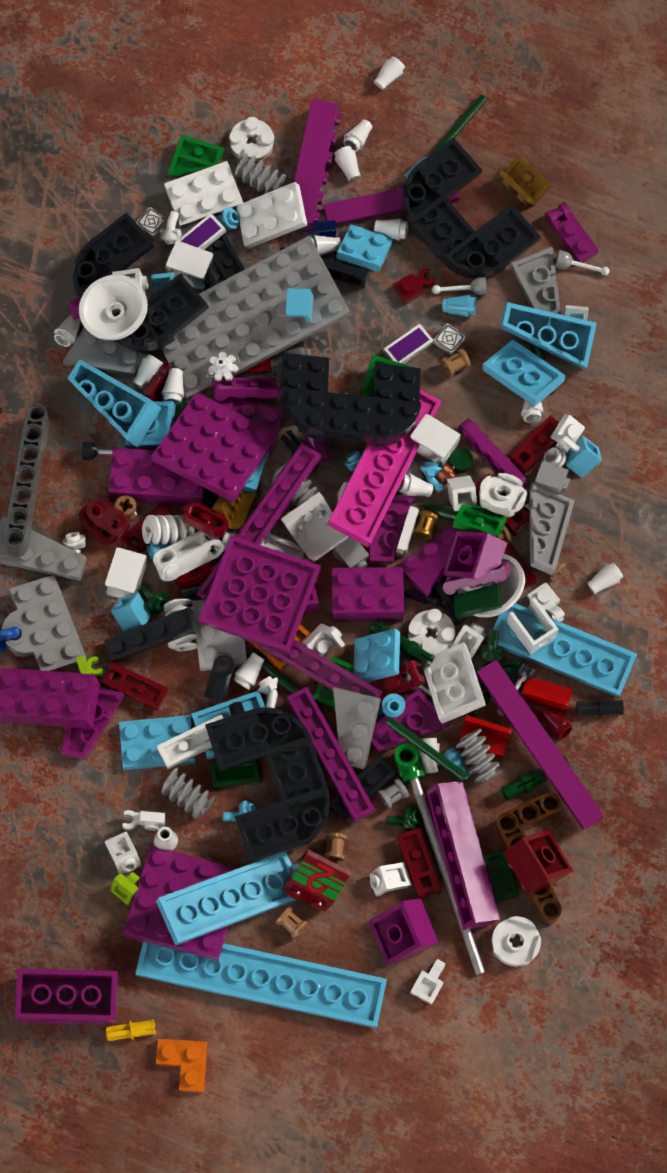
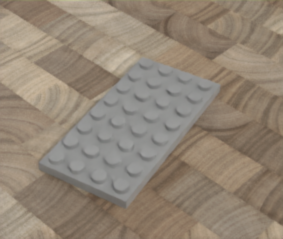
(250, 315)

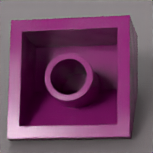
(474, 555)
(403, 931)

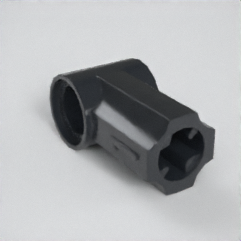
(219, 679)

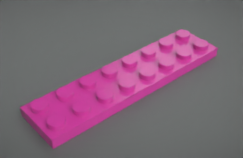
(376, 482)

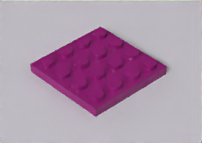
(214, 447)
(259, 594)
(162, 875)

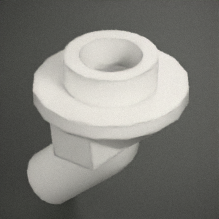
(170, 233)
(74, 541)
(268, 687)

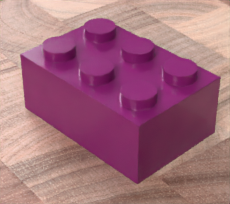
(367, 594)

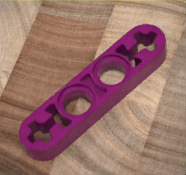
(489, 450)

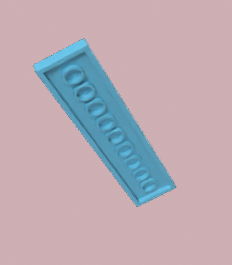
(270, 981)

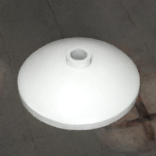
(106, 298)
(510, 588)

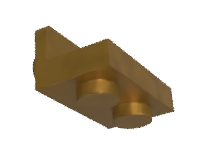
(525, 180)
(237, 512)

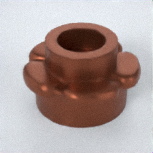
(446, 473)

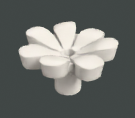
(223, 366)

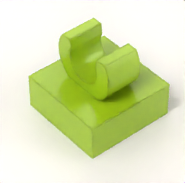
(85, 666)
(125, 887)

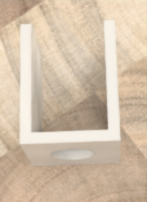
(190, 262)
(435, 440)
(125, 573)
(522, 634)

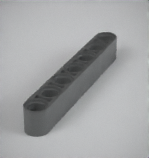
(26, 489)

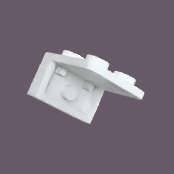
(309, 527)

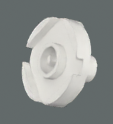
(251, 128)
(500, 504)
(432, 620)
(528, 935)

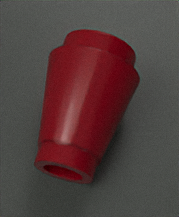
(555, 723)

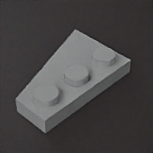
(538, 280)
(104, 355)
(355, 724)

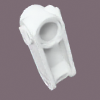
(186, 555)

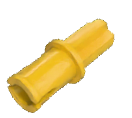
(130, 1030)

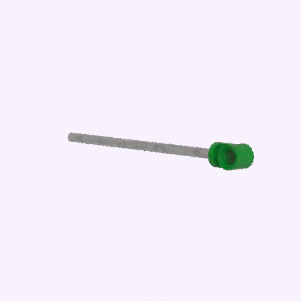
(411, 773)

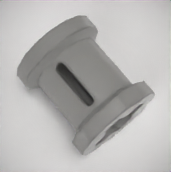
(393, 793)

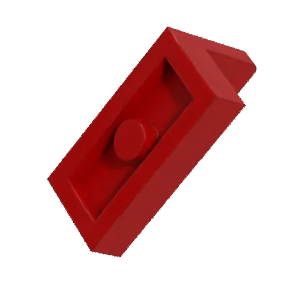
(546, 694)
(495, 735)

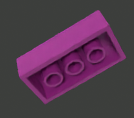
(149, 482)
(48, 698)
(66, 997)

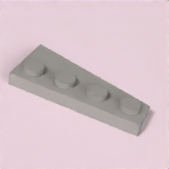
(548, 526)
(44, 556)

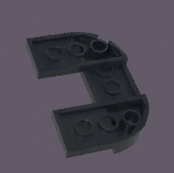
(446, 231)
(167, 309)
(325, 414)
(295, 772)

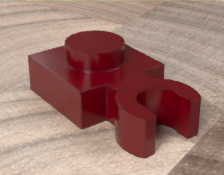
(411, 287)
(156, 384)

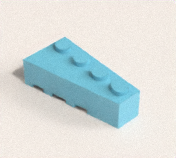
(554, 333)
(121, 405)

